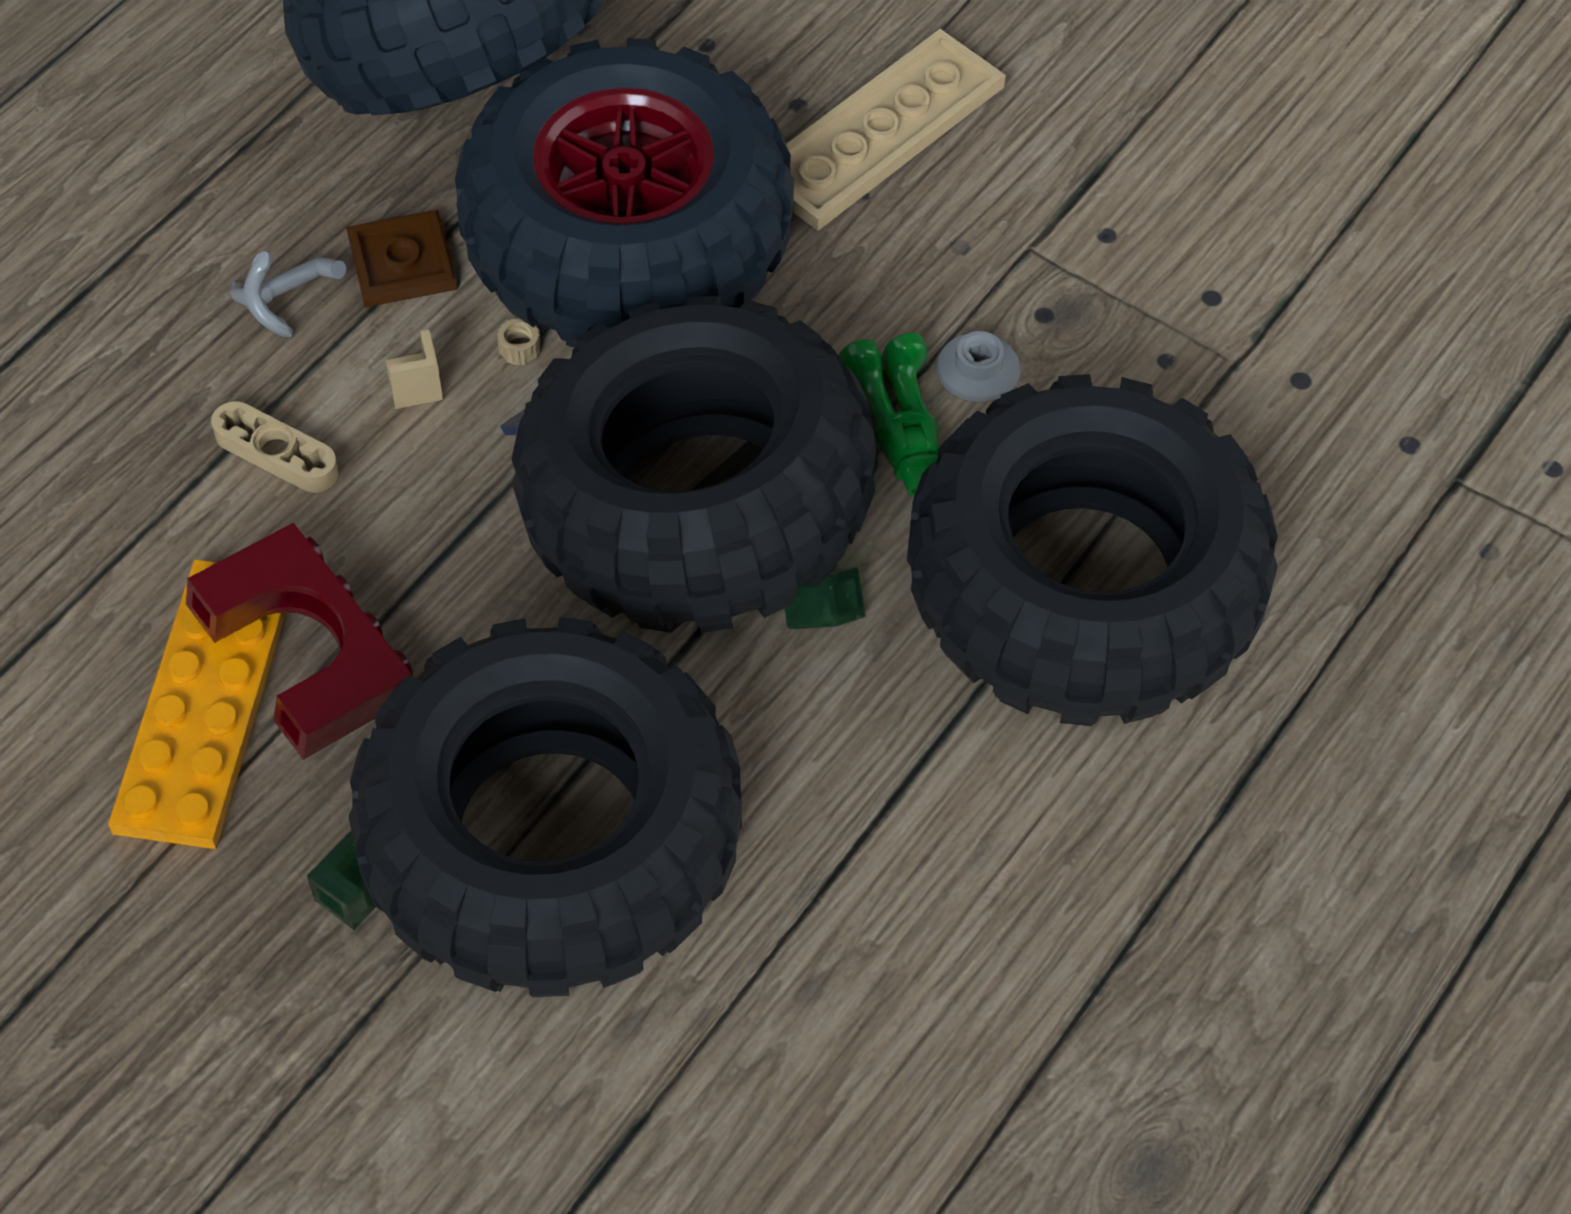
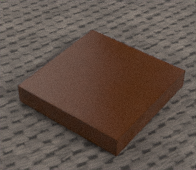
(401, 258)

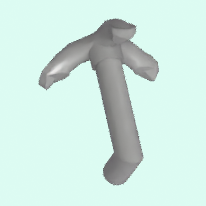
(258, 293)

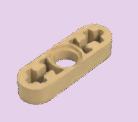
(284, 464)

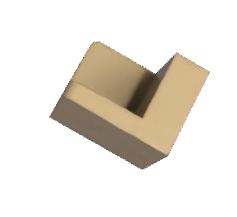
(415, 377)

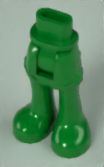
(908, 436)

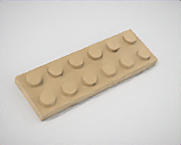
(886, 125)

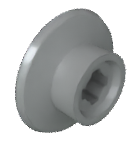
(978, 380)

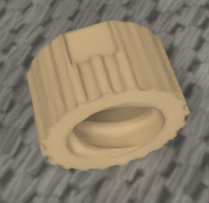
(518, 353)

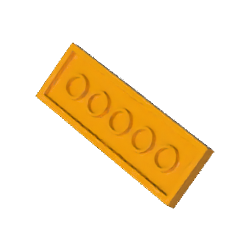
(195, 730)

